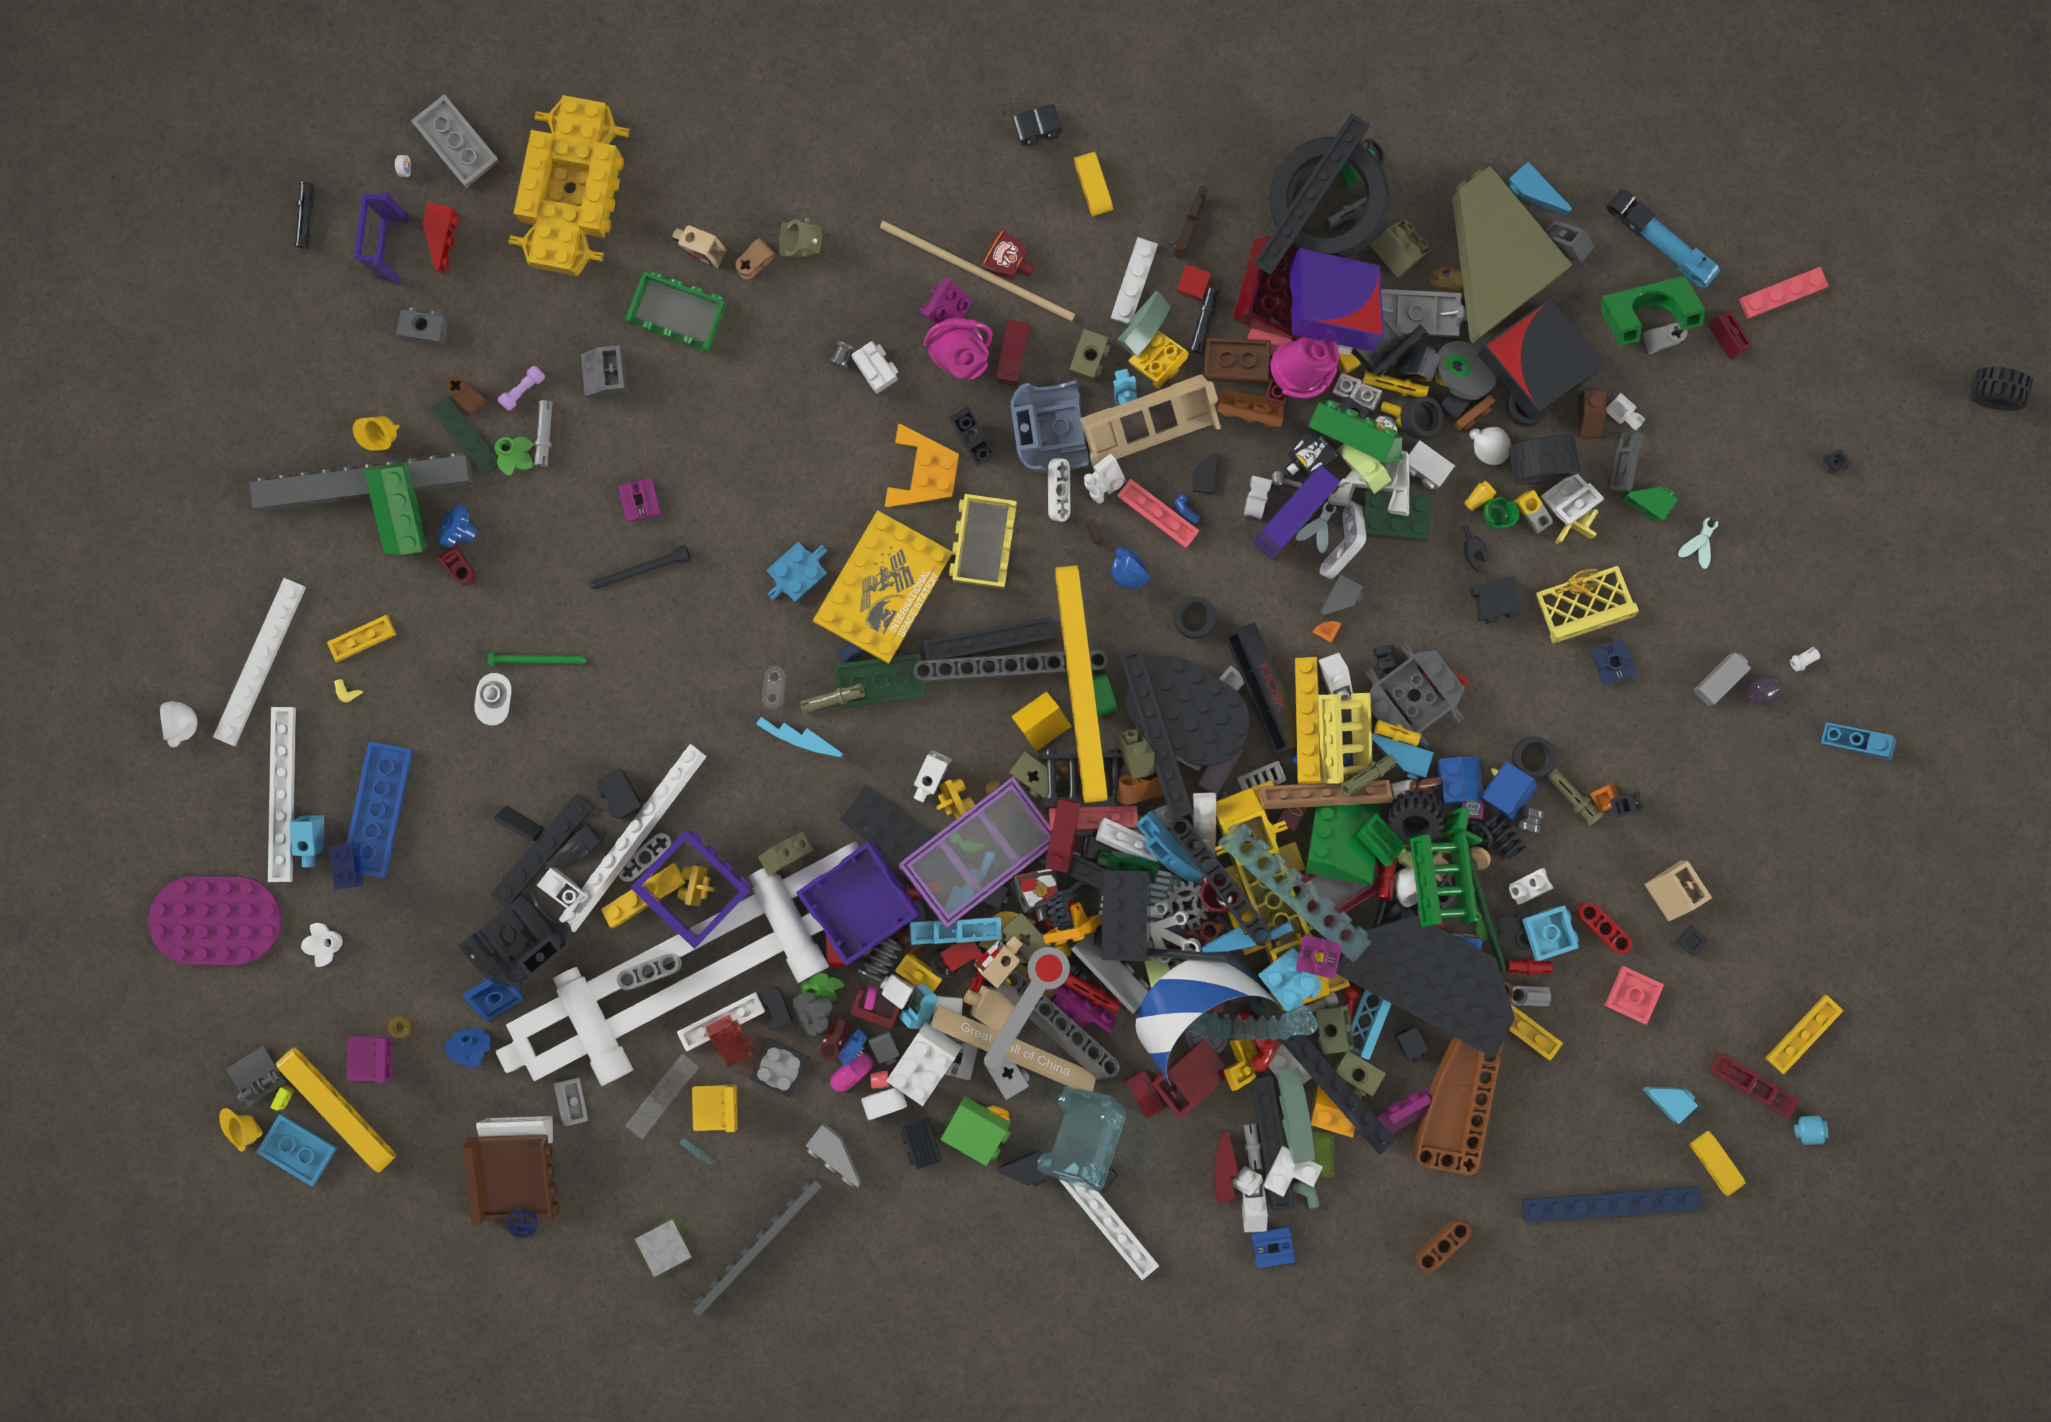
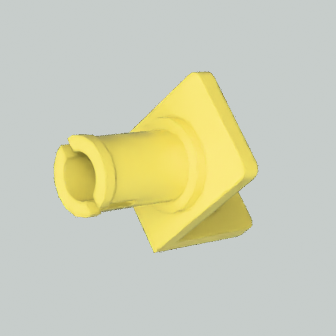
(1581, 526)

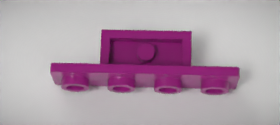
(1082, 1009)
(1406, 1112)

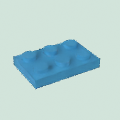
(297, 1149)

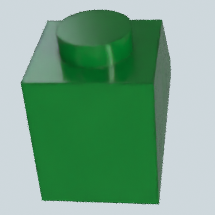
(1652, 502)

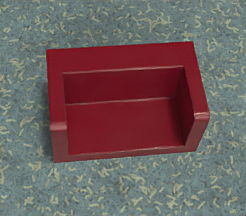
(883, 1014)

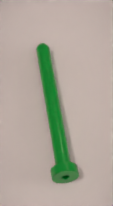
(534, 659)

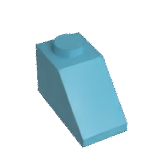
(1672, 1101)

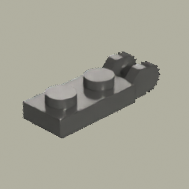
(1626, 462)

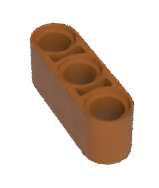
(1139, 789)
(1440, 1256)

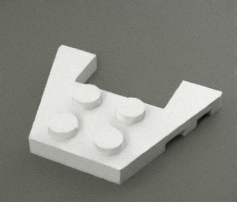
(1398, 485)

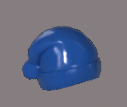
(1128, 569)

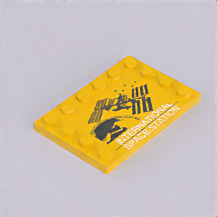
(882, 587)

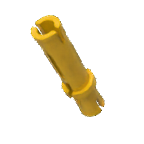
(1420, 390)

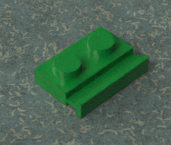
(1381, 840)

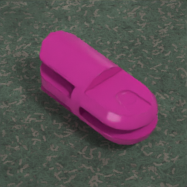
(848, 1076)

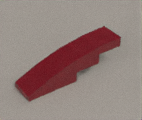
(1754, 1085)

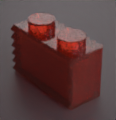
(729, 1040)

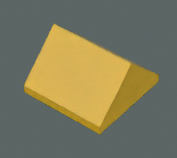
(1041, 721)

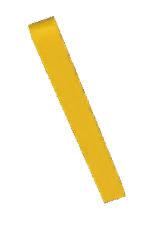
(1081, 684)

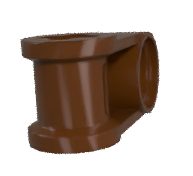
(467, 396)

